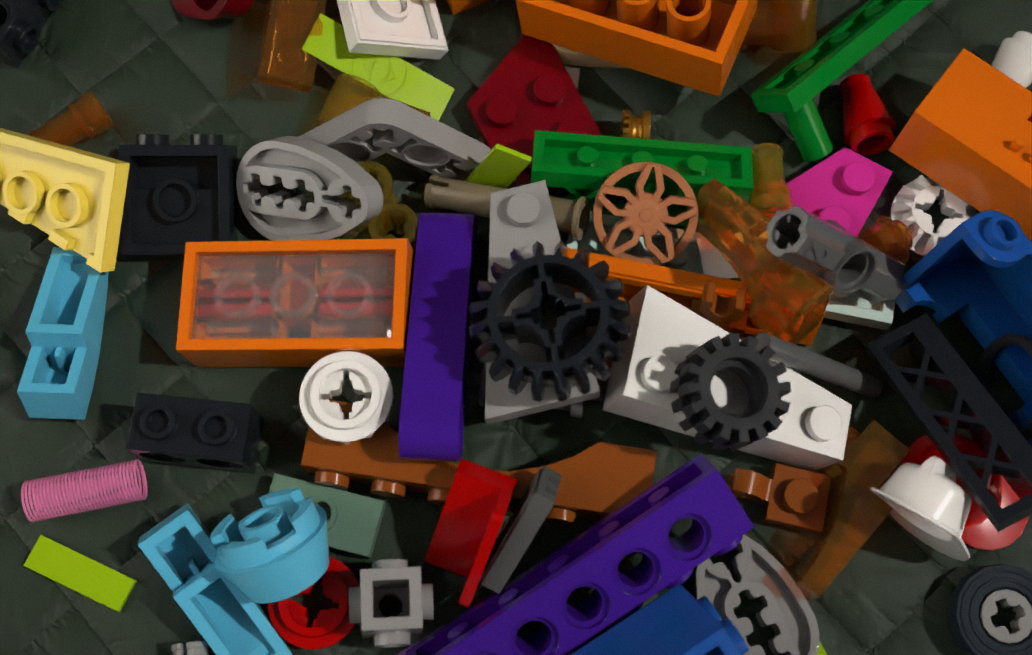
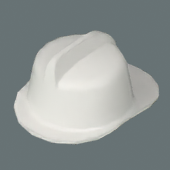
(929, 505)

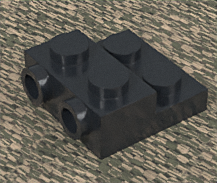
(177, 193)

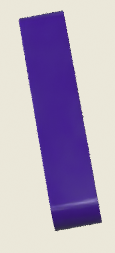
(438, 338)

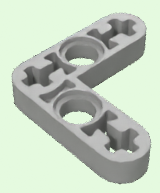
(403, 132)

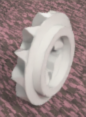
(920, 196)
(327, 380)

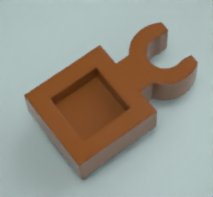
(722, 311)

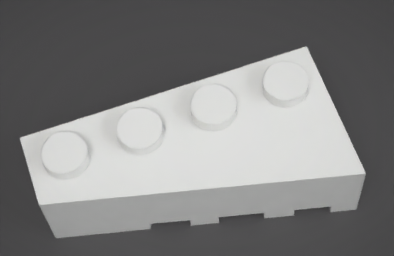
(662, 337)

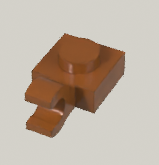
(789, 495)

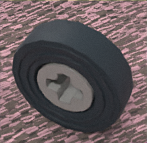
(974, 604)

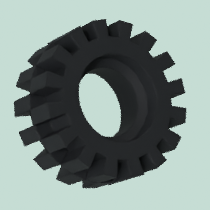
(759, 378)

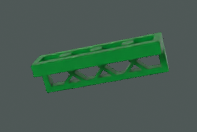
(586, 160)

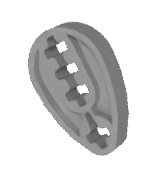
(323, 172)
(763, 578)

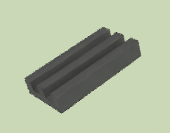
(521, 529)

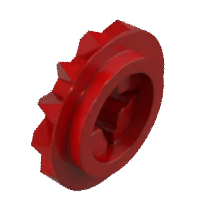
(331, 625)

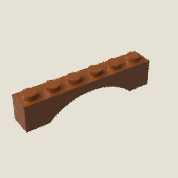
(590, 485)

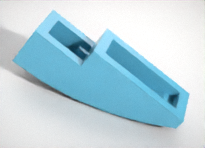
(64, 338)
(216, 607)

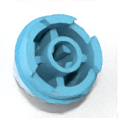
(274, 548)

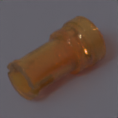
(80, 121)

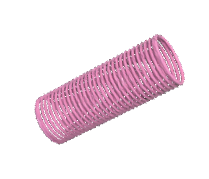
(73, 490)

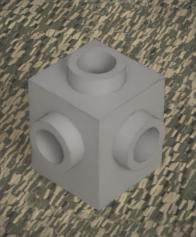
(386, 580)

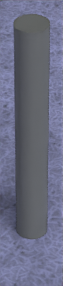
(820, 366)

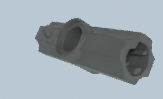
(834, 255)

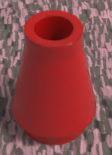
(866, 121)

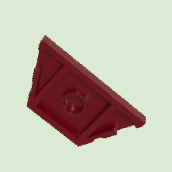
(527, 95)

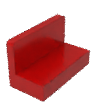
(470, 523)

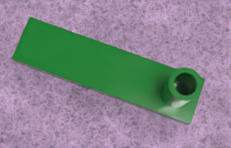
(797, 83)

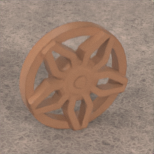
(645, 213)

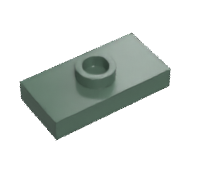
(351, 517)

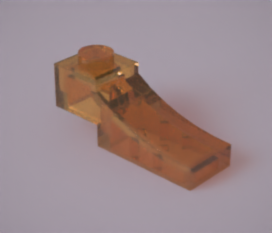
(782, 296)
(854, 508)

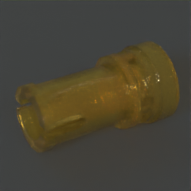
(769, 182)

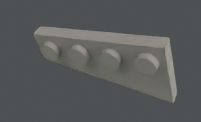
(517, 221)

